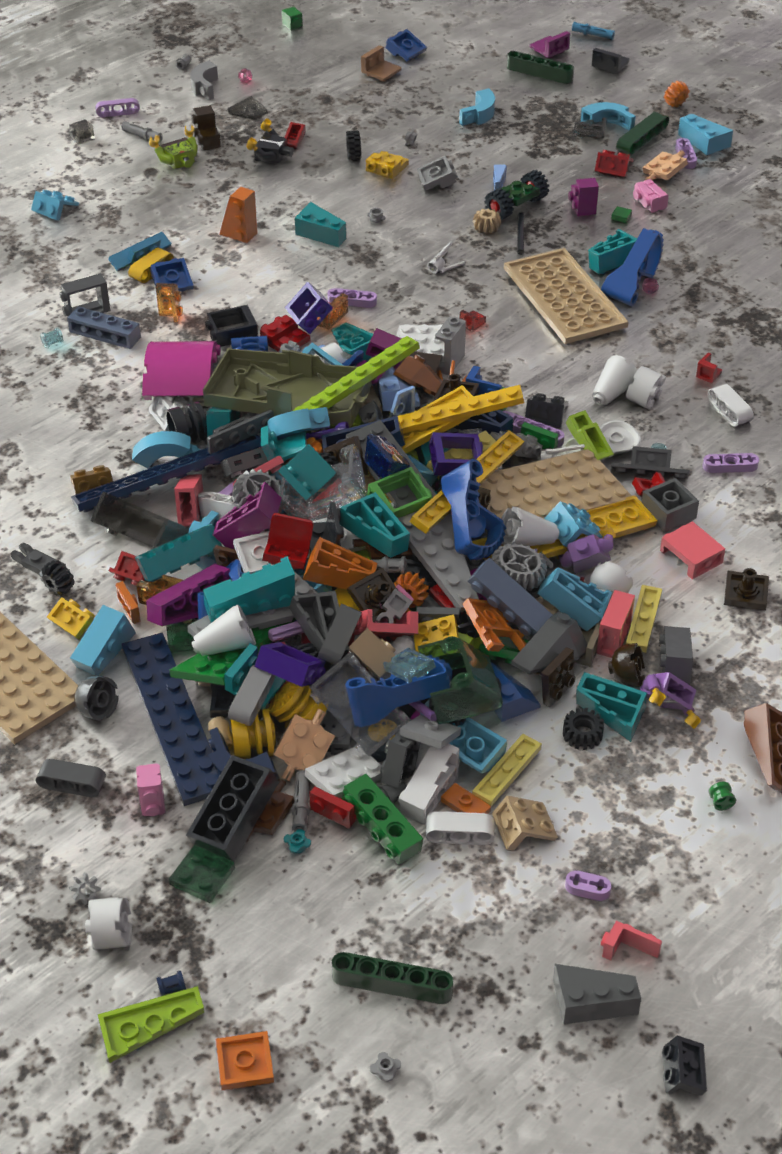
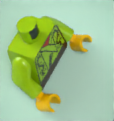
(178, 152)

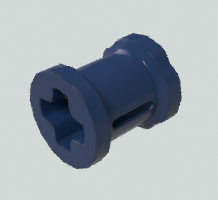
(171, 984)

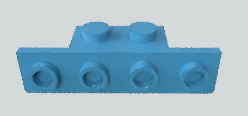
(135, 252)

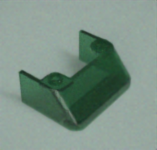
(471, 691)

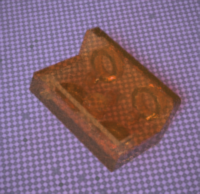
(169, 300)

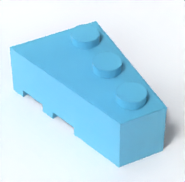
(705, 134)

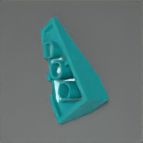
(352, 339)

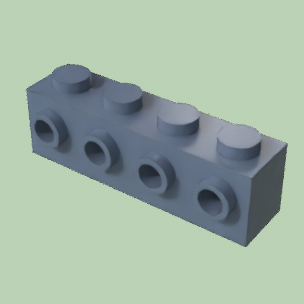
(104, 327)
(509, 598)

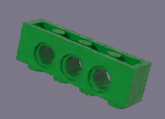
(393, 823)

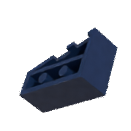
(491, 422)

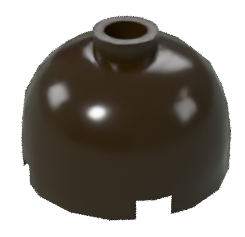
(627, 665)

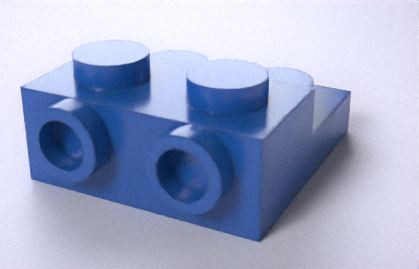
(405, 45)
(172, 272)

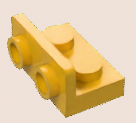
(70, 617)

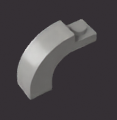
(201, 78)

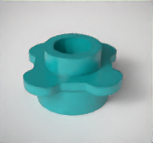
(297, 846)

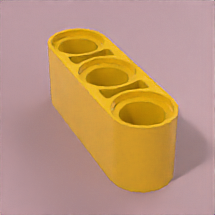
(142, 268)

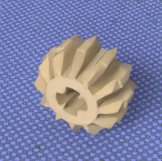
(487, 221)

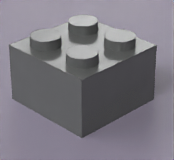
(670, 504)

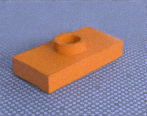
(128, 602)
(464, 801)

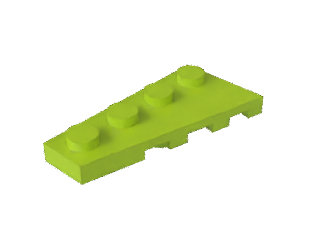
(143, 1022)

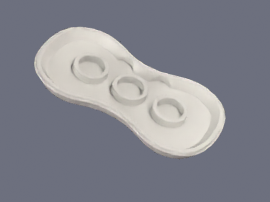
(618, 434)

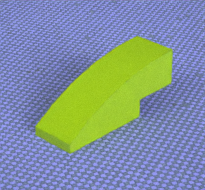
(589, 434)

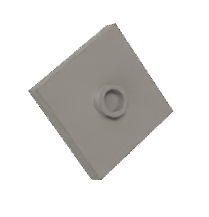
(429, 732)

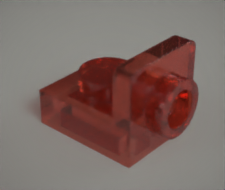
(473, 319)

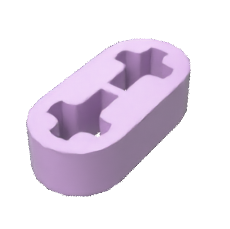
(588, 885)

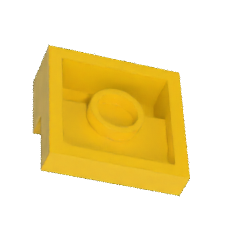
(386, 164)

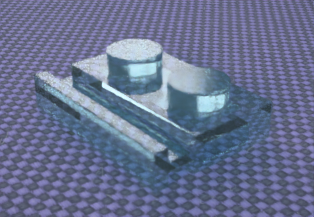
(409, 665)

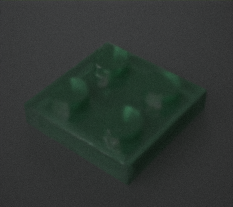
(202, 873)

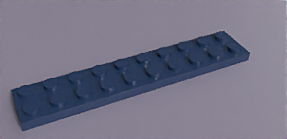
(162, 473)
(172, 717)

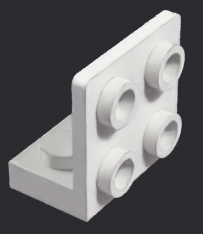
(162, 403)

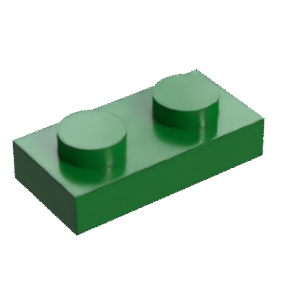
(546, 438)

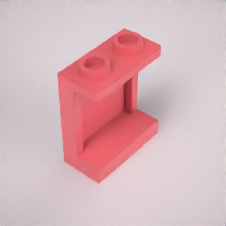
(694, 548)
(406, 625)

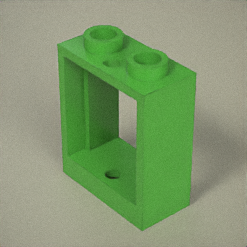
(396, 481)

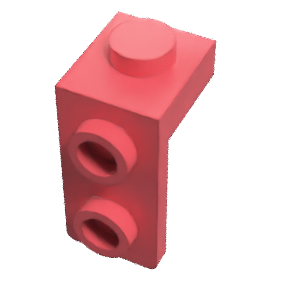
(630, 936)

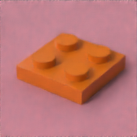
(244, 1060)

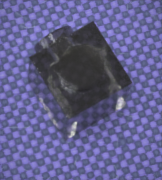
(81, 132)

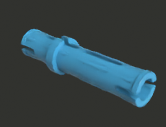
(591, 30)

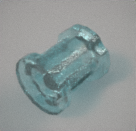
(51, 337)

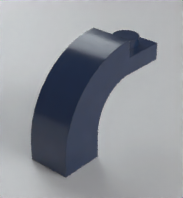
(221, 753)

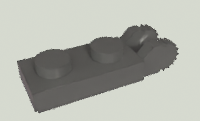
(34, 560)

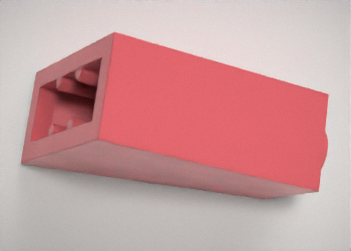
(187, 498)

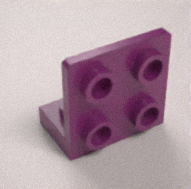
(551, 45)

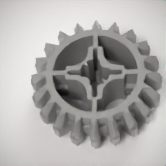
(250, 483)
(521, 564)

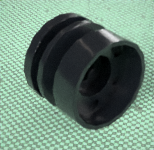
(191, 423)

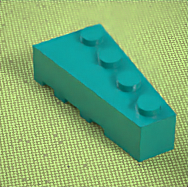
(253, 592)

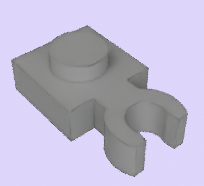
(394, 606)

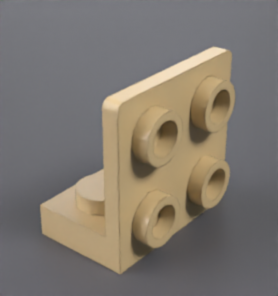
(522, 818)

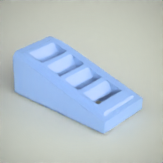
(499, 176)

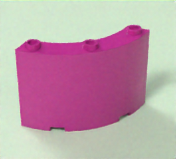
(178, 367)

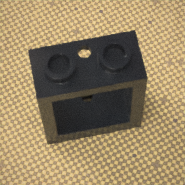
(231, 317)

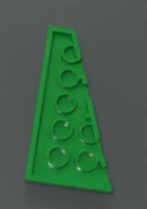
(213, 667)

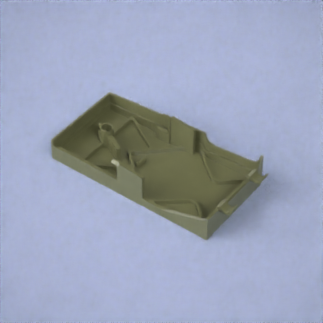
(278, 383)

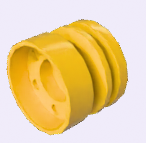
(294, 700)
(256, 736)

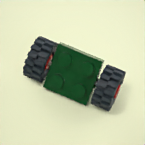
(530, 189)

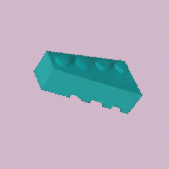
(177, 553)

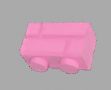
(650, 195)
(150, 789)

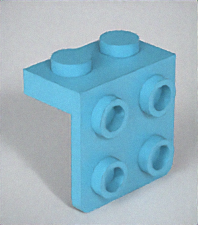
(51, 203)
(572, 522)

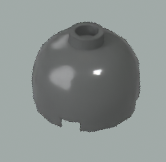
(96, 697)

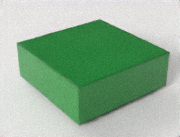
(621, 214)

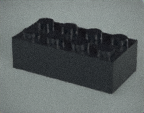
(232, 808)

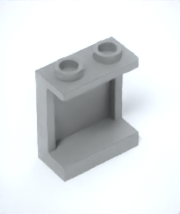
(453, 335)

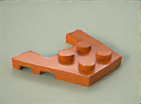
(491, 625)

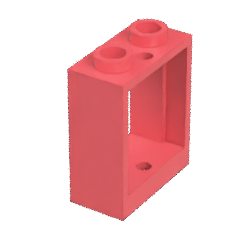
(615, 623)

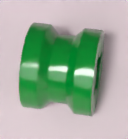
(722, 796)

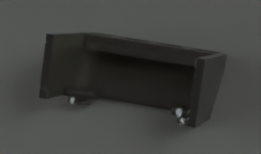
(135, 522)

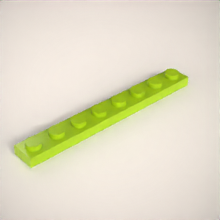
(362, 374)

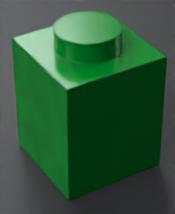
(292, 18)

